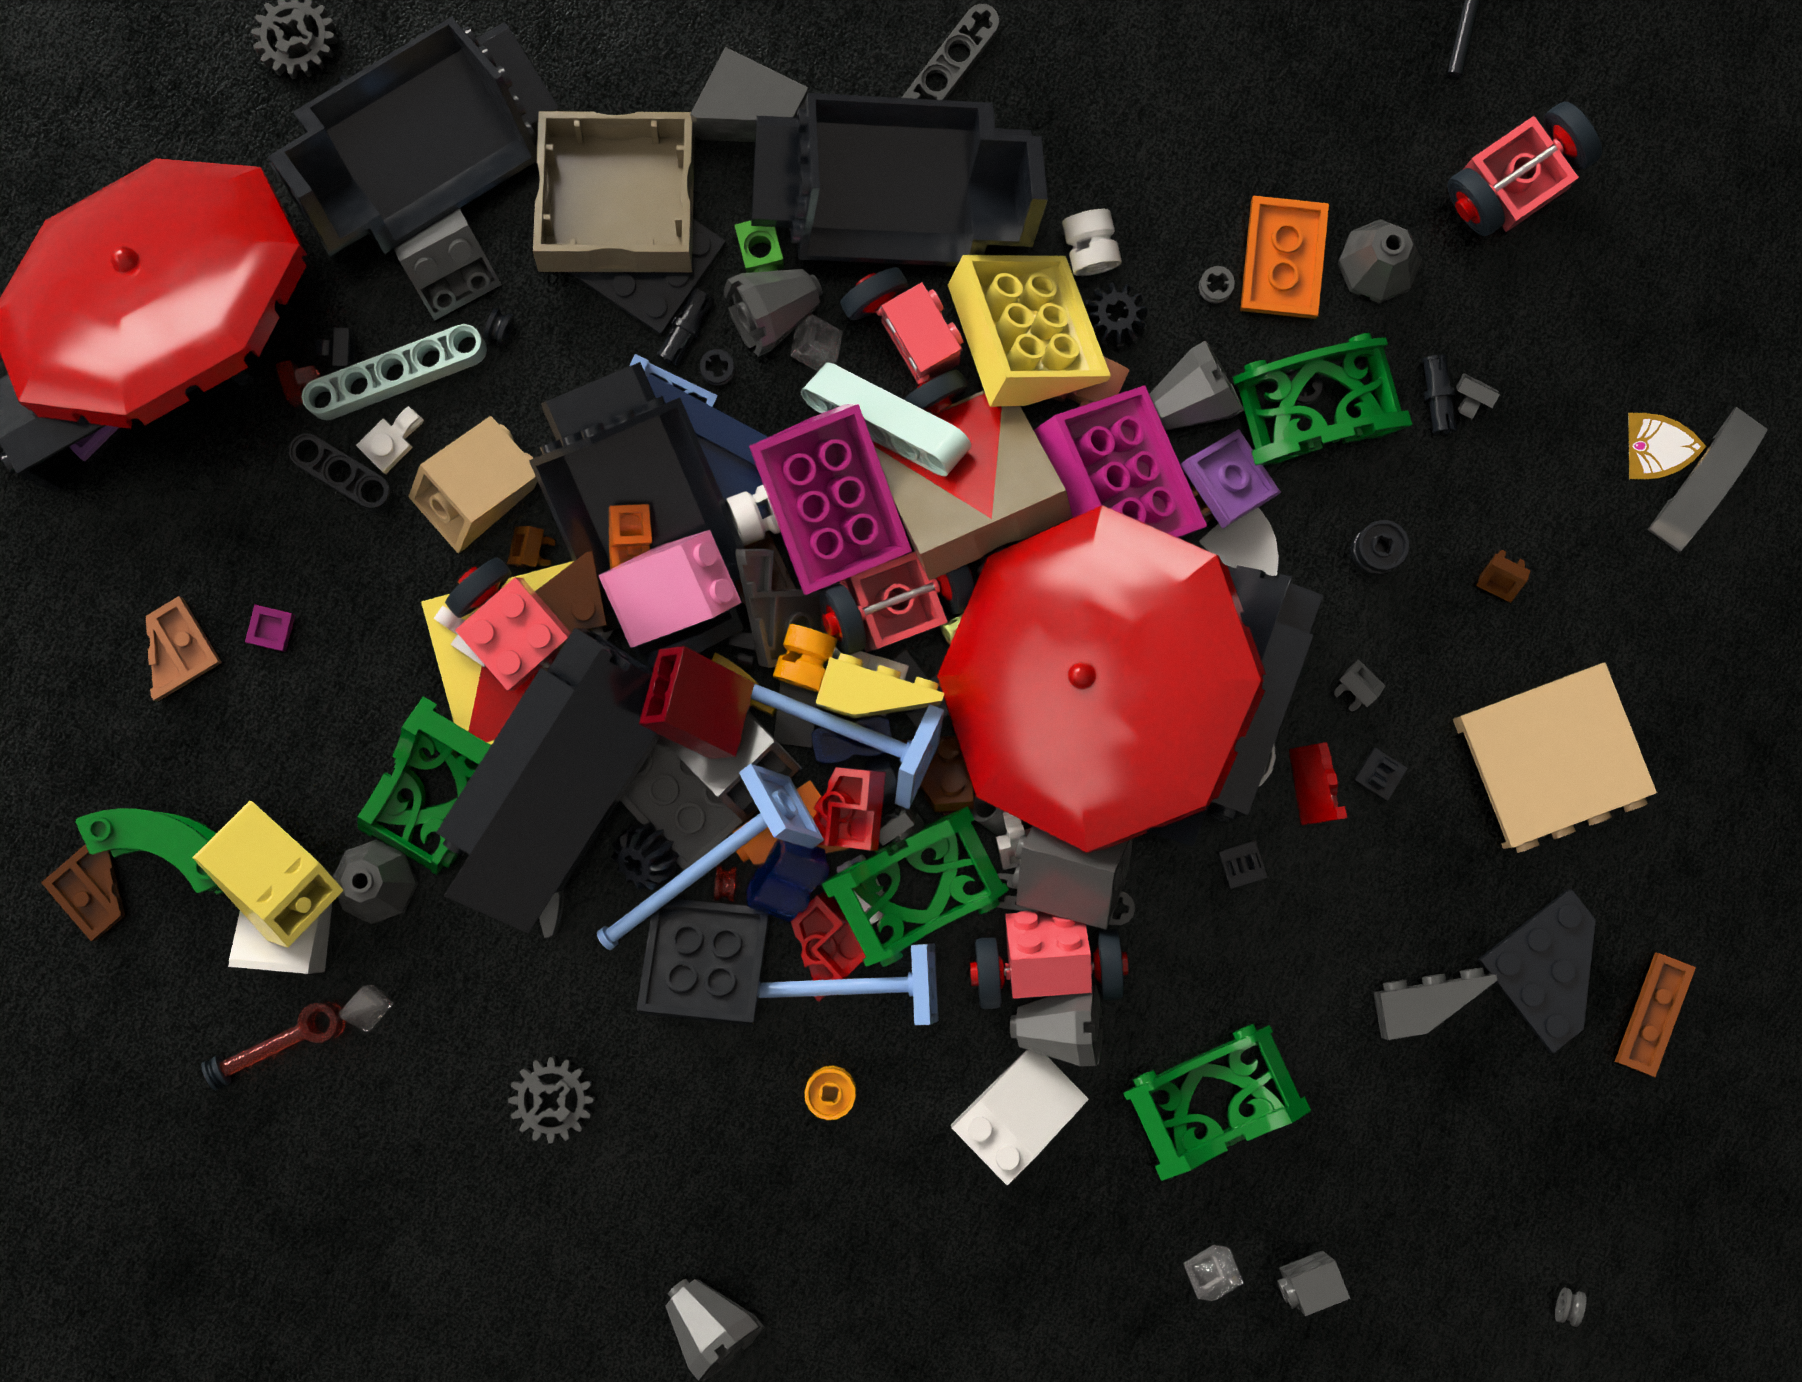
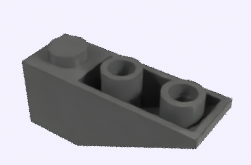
(1422, 1007)

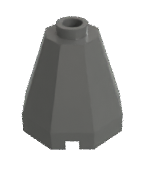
(1379, 261)
(771, 305)
(1195, 391)
(388, 886)
(1062, 1027)
(709, 1327)

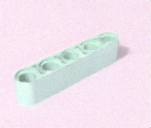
(376, 369)
(890, 419)

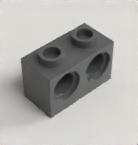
(1312, 1283)

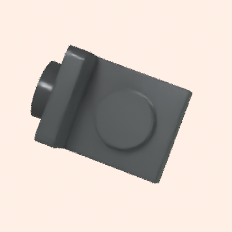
(900, 824)

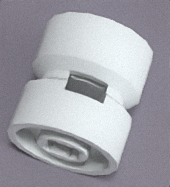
(1091, 242)
(747, 516)

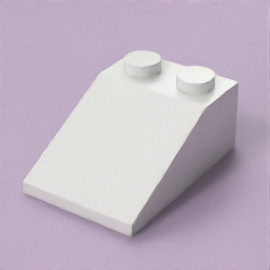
(1019, 1114)

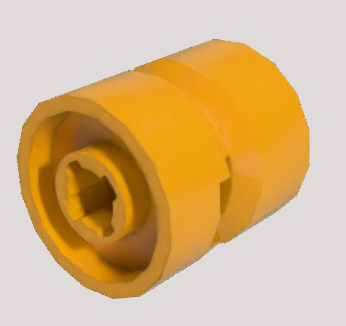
(804, 657)
(830, 1092)

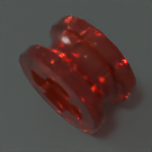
(725, 883)

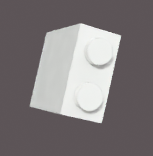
(303, 956)

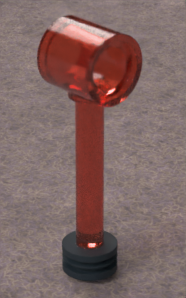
(218, 1072)

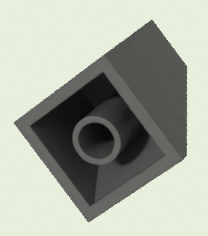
(740, 92)
(723, 774)
(1068, 880)

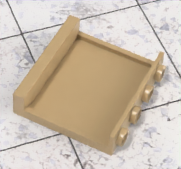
(1557, 757)

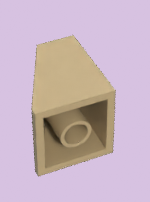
(473, 483)

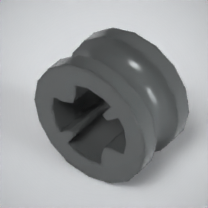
(1218, 296)
(1570, 1307)

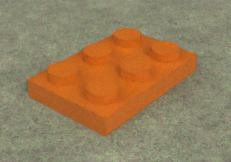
(1284, 257)

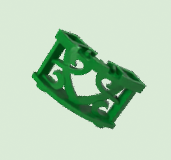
(1375, 418)
(386, 804)
(159, 833)
(862, 875)
(1267, 1114)

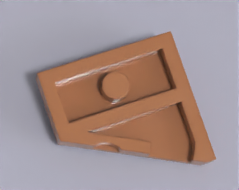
(177, 648)

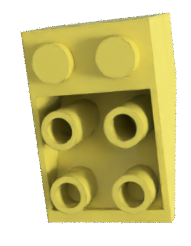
(866, 693)
(268, 875)

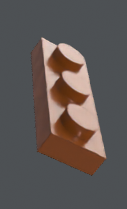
(1655, 1014)

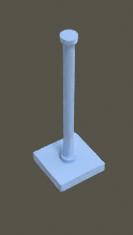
(914, 755)
(780, 811)
(919, 983)

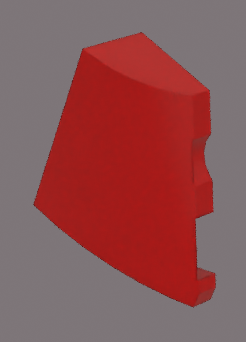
(1315, 784)
(851, 809)
(827, 940)

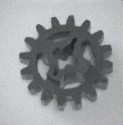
(300, 52)
(564, 1113)

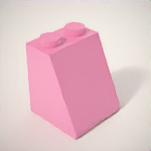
(670, 588)

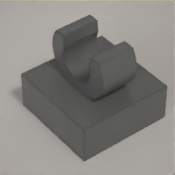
(1475, 394)
(1361, 683)

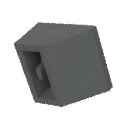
(447, 265)

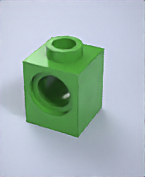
(752, 235)

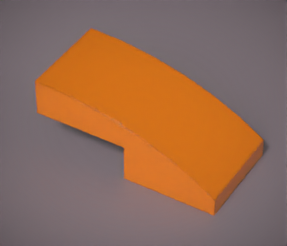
(628, 532)

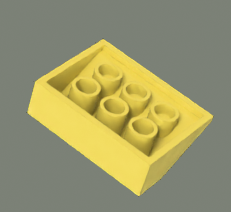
(1026, 327)

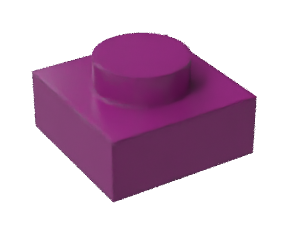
(270, 628)

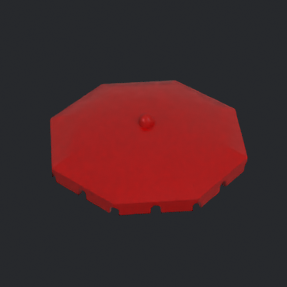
(148, 292)
(1101, 679)

